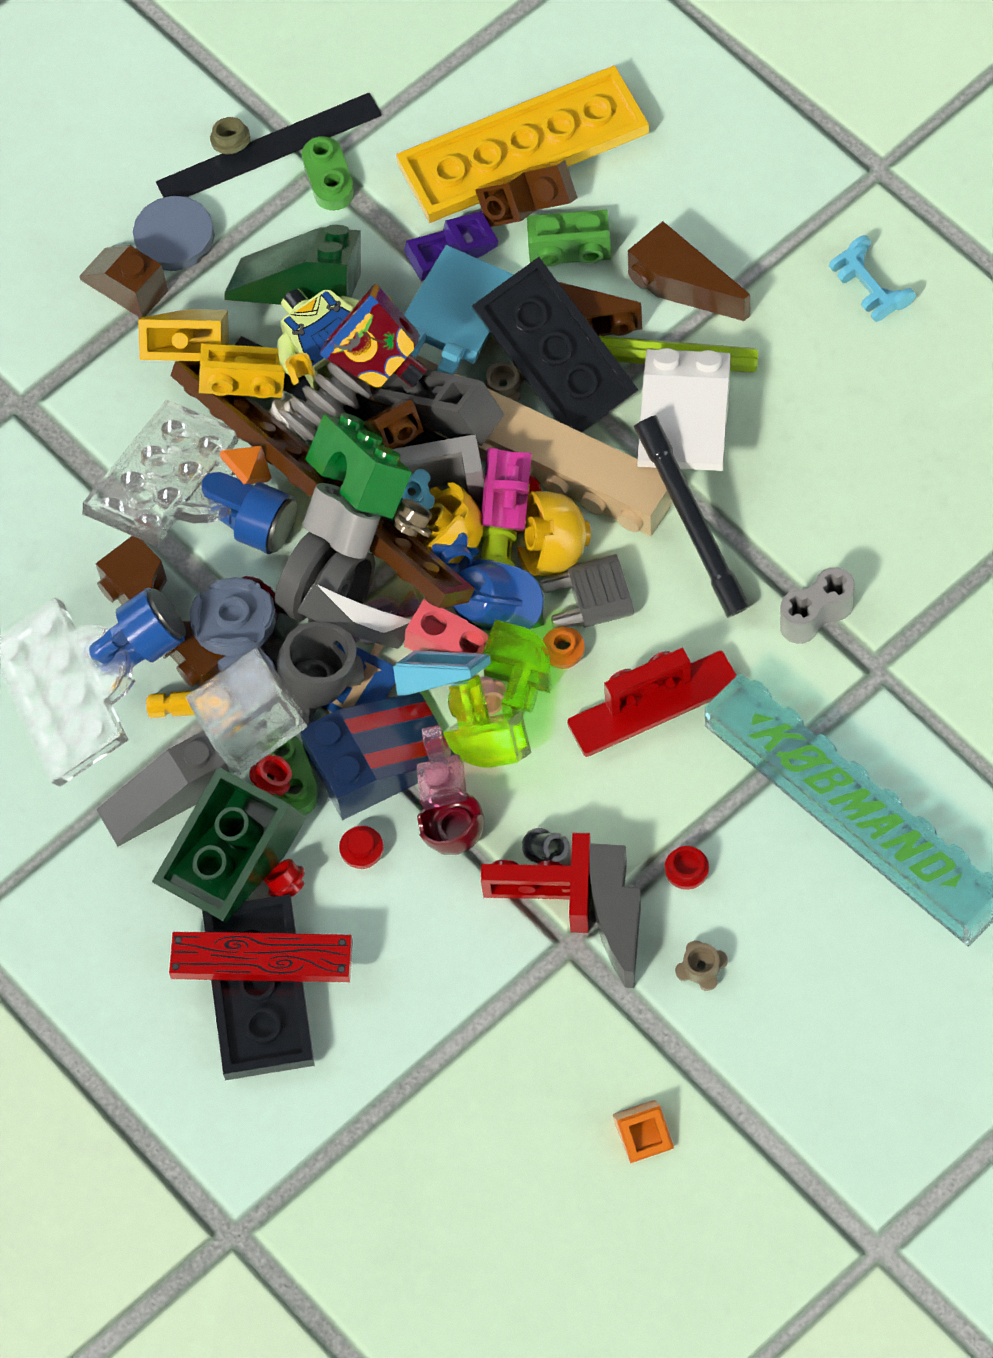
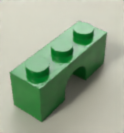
(352, 454)

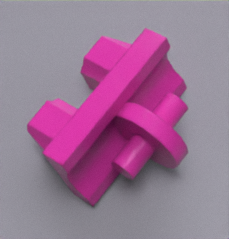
(506, 489)

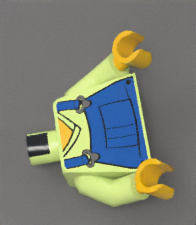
(306, 329)

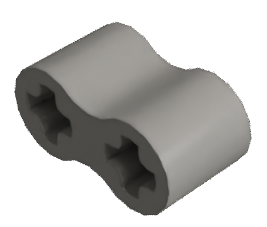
(339, 522)
(809, 609)

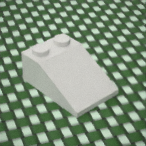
(691, 402)

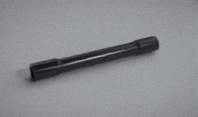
(661, 454)

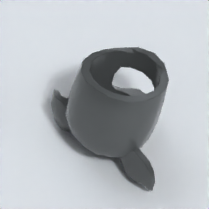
(316, 667)

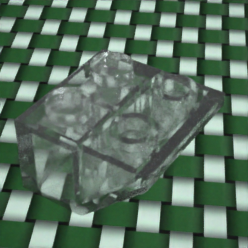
(247, 711)

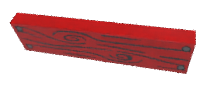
(261, 956)

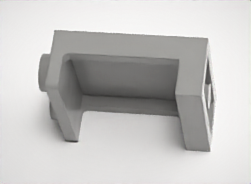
(448, 462)

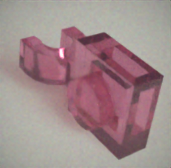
(443, 776)

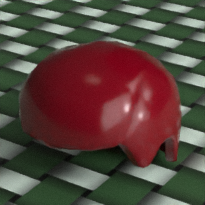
(452, 827)

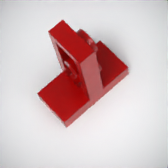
(546, 881)

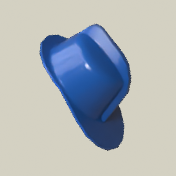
(500, 594)

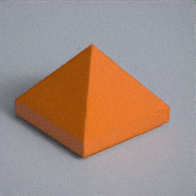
(247, 464)

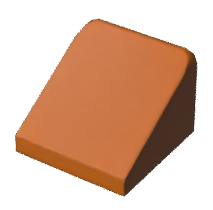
(643, 1131)

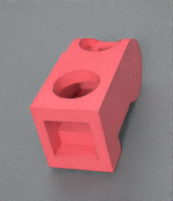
(442, 632)

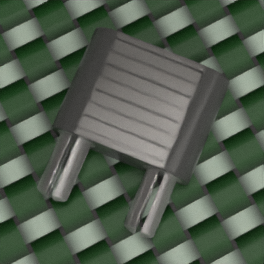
(597, 590)

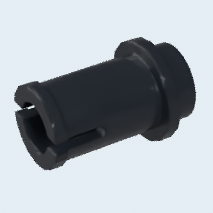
(543, 846)

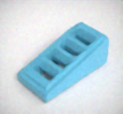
(435, 669)

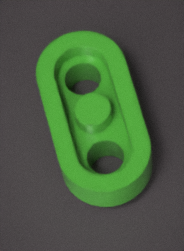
(326, 170)
(302, 776)

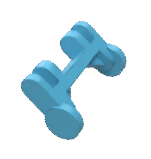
(854, 264)

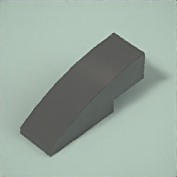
(615, 908)

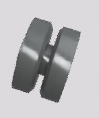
(318, 563)

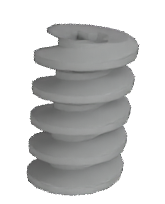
(329, 400)

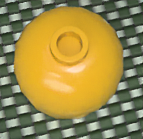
(453, 514)
(552, 534)

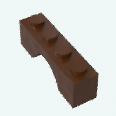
(131, 570)

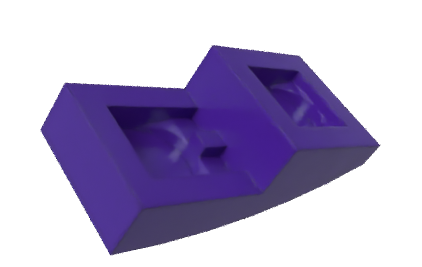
(465, 233)

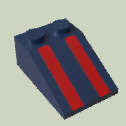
(369, 750)

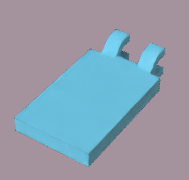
(444, 307)

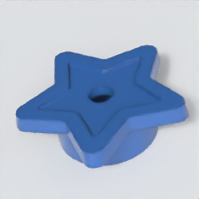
(457, 548)

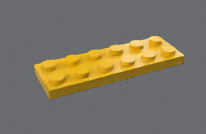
(550, 128)

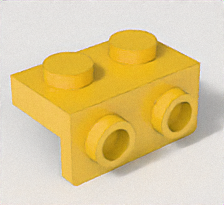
(240, 371)

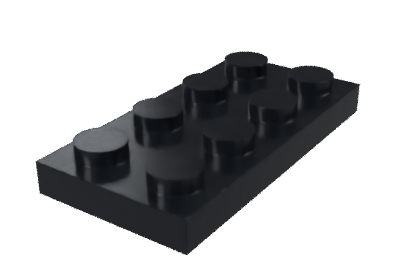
(554, 347)
(260, 1022)

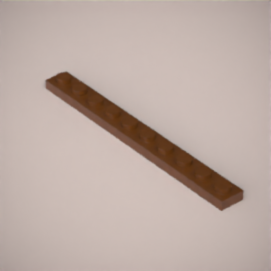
(288, 453)

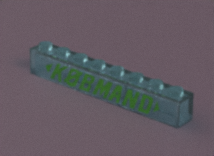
(853, 807)

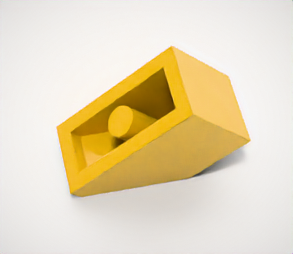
(180, 334)

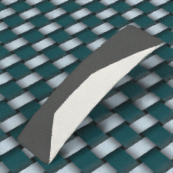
(354, 617)

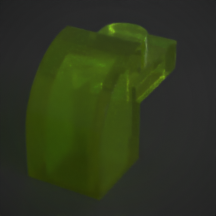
(521, 660)
(481, 738)

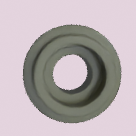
(229, 135)

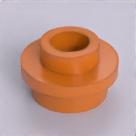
(568, 657)

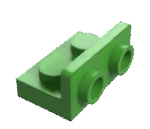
(569, 237)

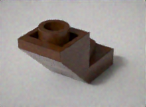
(526, 191)
(396, 424)

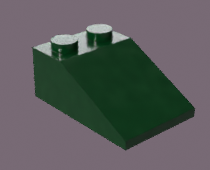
(309, 262)
(228, 845)

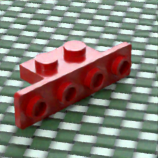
(649, 697)

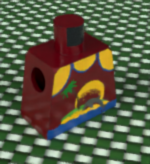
(375, 342)

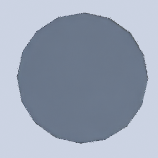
(174, 232)
(232, 616)

